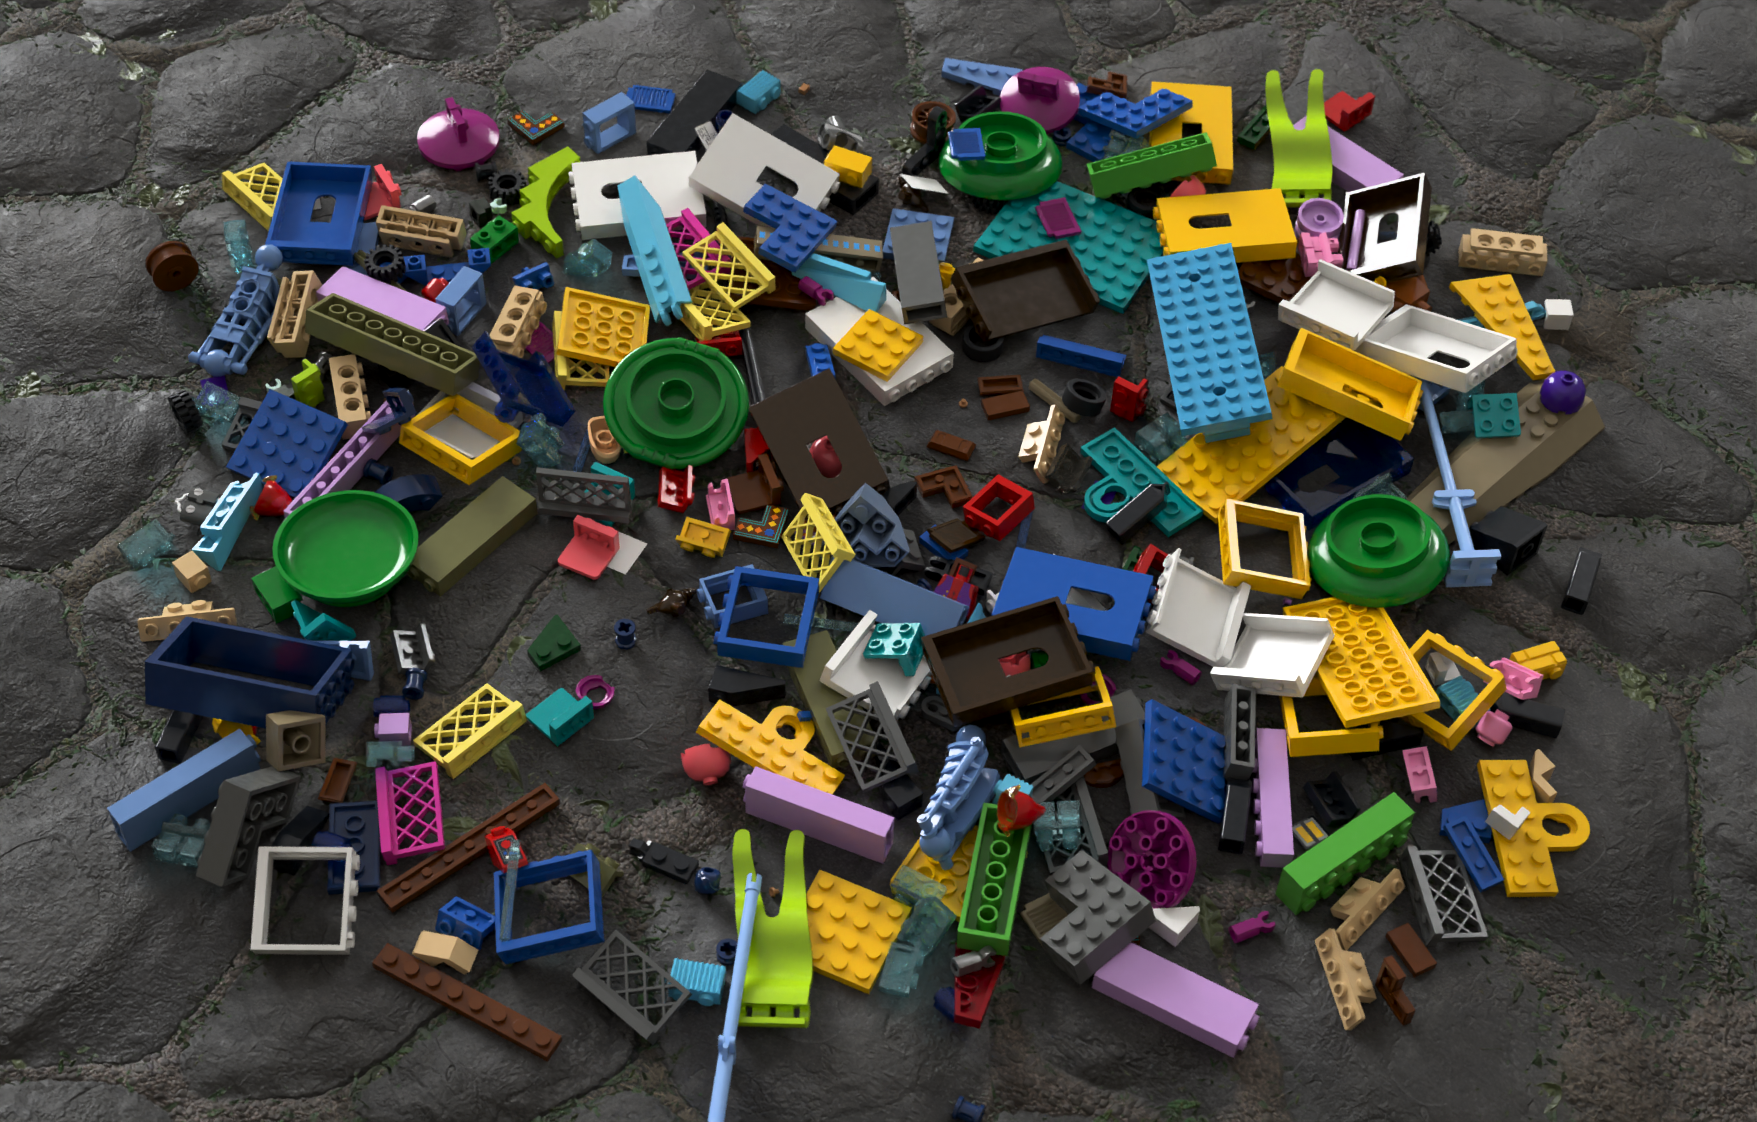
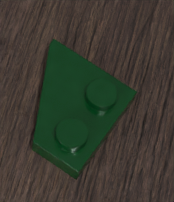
(553, 645)

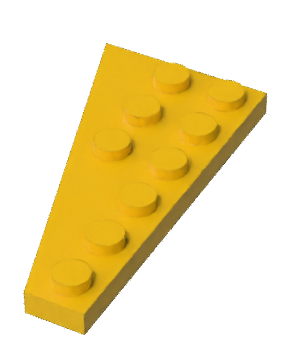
(1502, 310)

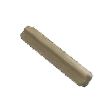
(1052, 398)

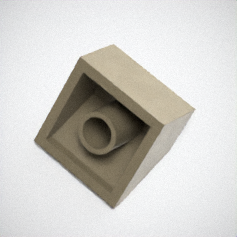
(295, 739)

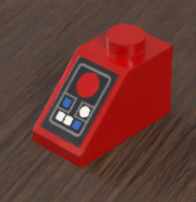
(753, 447)
(499, 846)

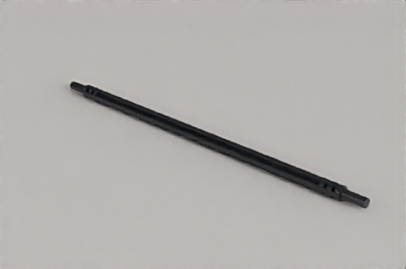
(748, 349)

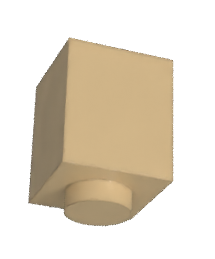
(191, 571)

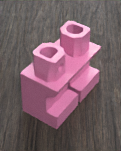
(1316, 248)

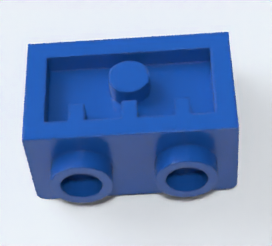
(465, 921)

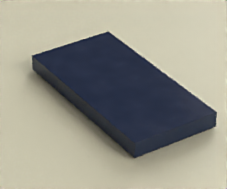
(361, 825)

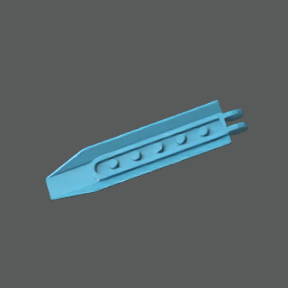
(653, 251)

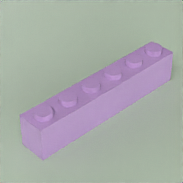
(1272, 799)

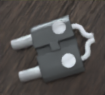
(198, 505)

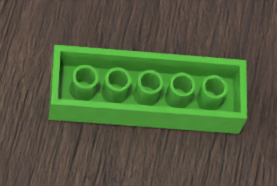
(1152, 165)
(1345, 854)
(993, 885)

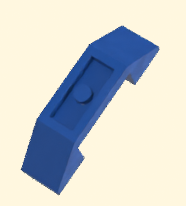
(416, 266)

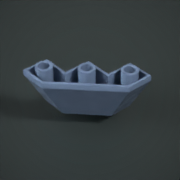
(872, 529)

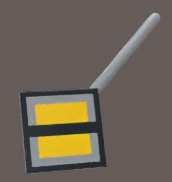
(1309, 832)

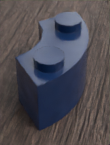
(413, 491)

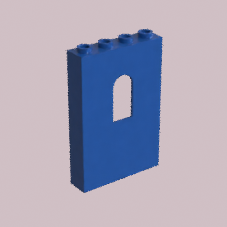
(320, 241)
(1111, 633)

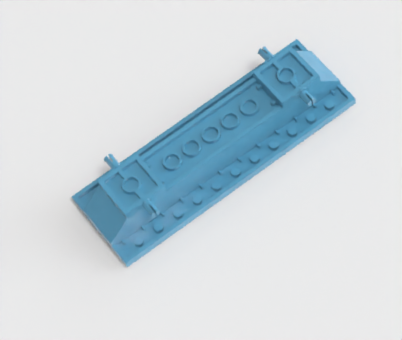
(1209, 343)

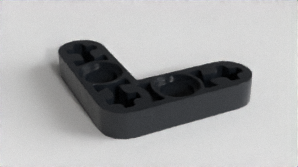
(931, 150)

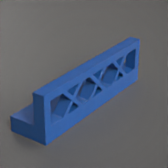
(1080, 355)

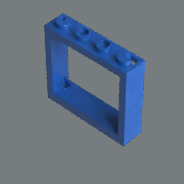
(764, 651)
(560, 939)

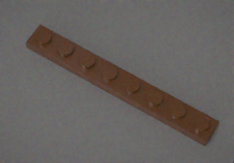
(465, 848)
(467, 1002)

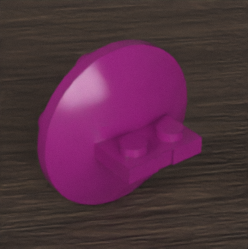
(1043, 96)
(458, 137)
(1154, 857)

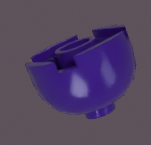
(1563, 392)

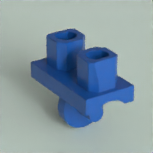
(535, 278)

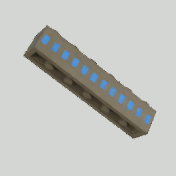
(849, 250)

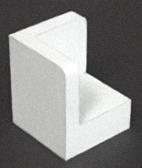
(1558, 314)
(1441, 668)
(1505, 821)

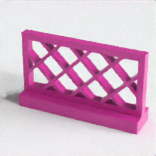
(695, 231)
(388, 811)

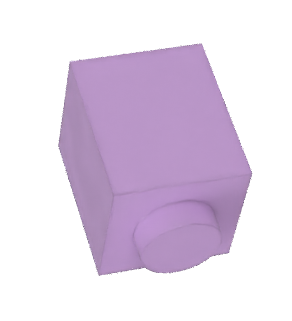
(394, 727)

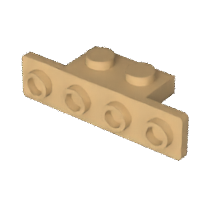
(1042, 441)
(161, 626)
(1364, 904)
(1346, 978)

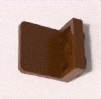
(756, 488)

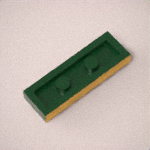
(1256, 130)

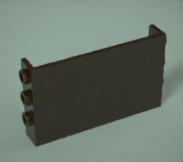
(1024, 290)

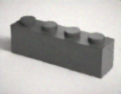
(1239, 732)

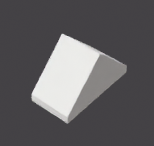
(1174, 922)

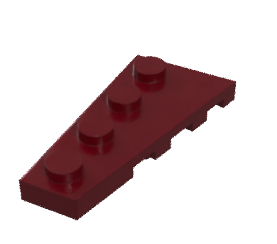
(975, 991)

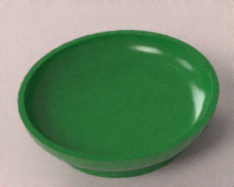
(1016, 163)
(346, 547)
(1378, 552)

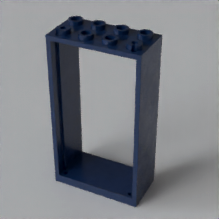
(238, 699)

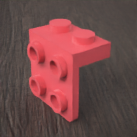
(382, 193)
(590, 548)

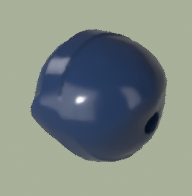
(707, 880)

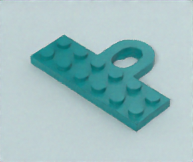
(1130, 473)

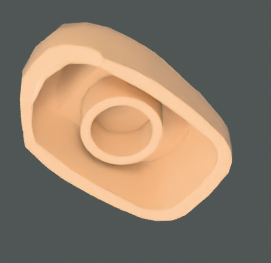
(602, 441)

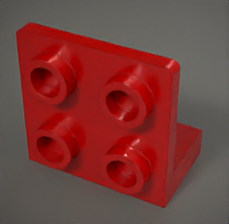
(1346, 111)

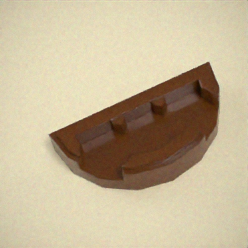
(1104, 774)

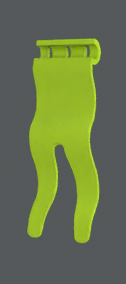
(1300, 156)
(780, 947)

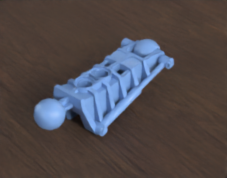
(250, 305)
(958, 796)

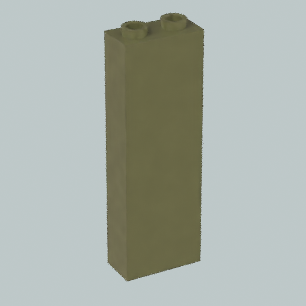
(472, 535)
(819, 696)

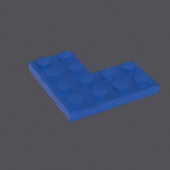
(1136, 118)
(1092, 136)
(797, 227)

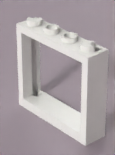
(263, 895)

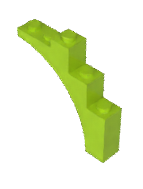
(545, 182)

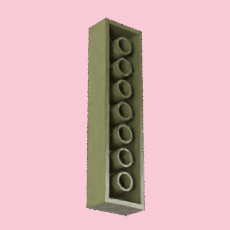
(392, 344)

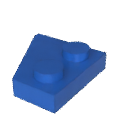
(1476, 813)

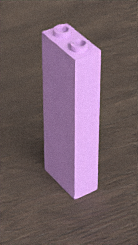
(1353, 165)
(383, 298)
(818, 814)
(1178, 998)

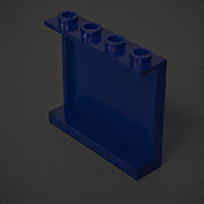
(524, 384)

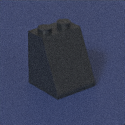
(1510, 532)

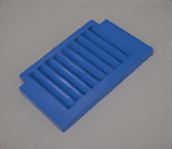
(652, 98)
(966, 144)

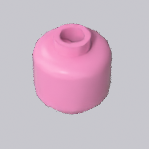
(1494, 727)

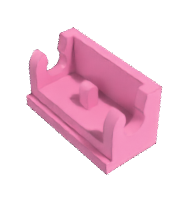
(721, 505)
(1519, 680)
(1420, 773)

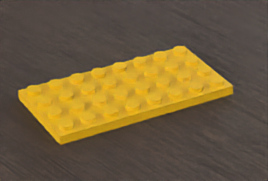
(1245, 463)
(1367, 665)

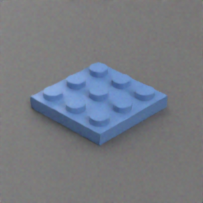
(941, 226)

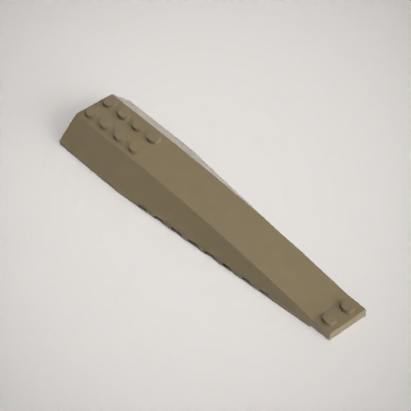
(1510, 465)

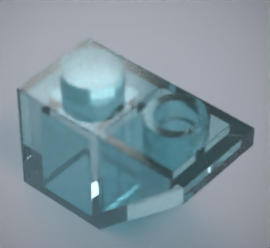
(588, 260)

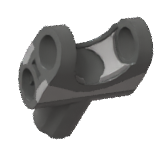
(834, 133)

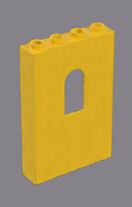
(1214, 111)
(1258, 221)
(1321, 368)

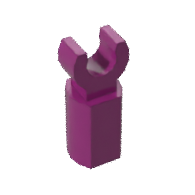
(815, 290)
(1181, 668)
(1251, 927)

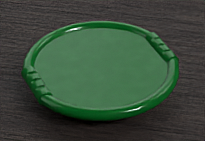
(676, 403)

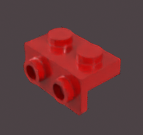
(727, 343)
(1129, 398)
(676, 489)

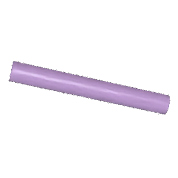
(1355, 242)

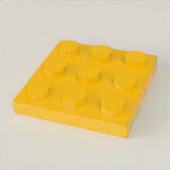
(878, 345)

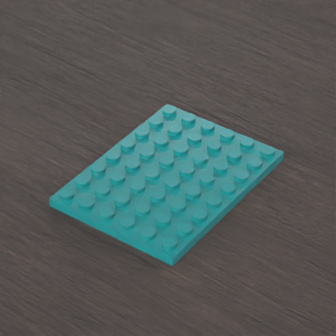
(1110, 246)

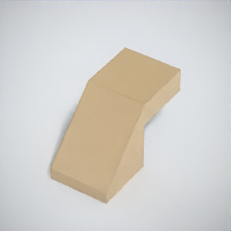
(1540, 772)
(440, 948)

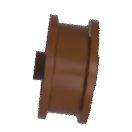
(920, 119)
(171, 266)

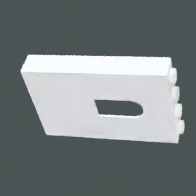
(739, 157)
(661, 174)
(1415, 334)
(931, 358)

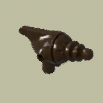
(911, 195)
(673, 602)

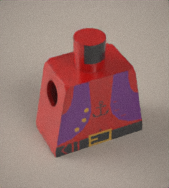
(959, 589)

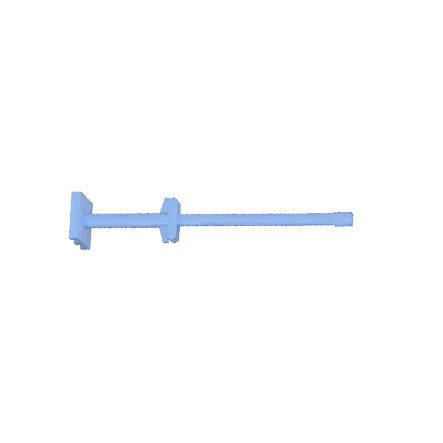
(1468, 565)
(727, 1041)

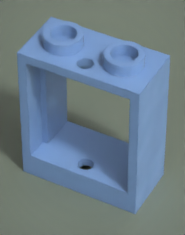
(618, 106)
(463, 298)
(718, 583)

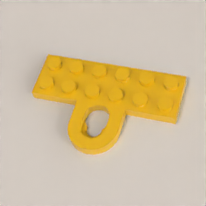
(764, 748)
(1526, 855)

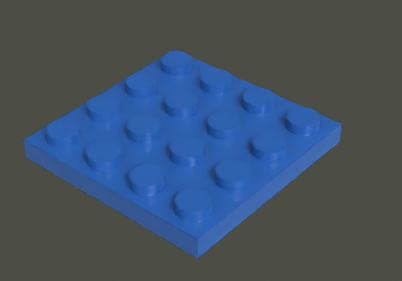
(287, 442)
(1183, 761)

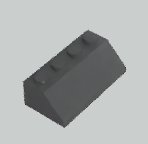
(1131, 745)

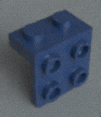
(401, 405)

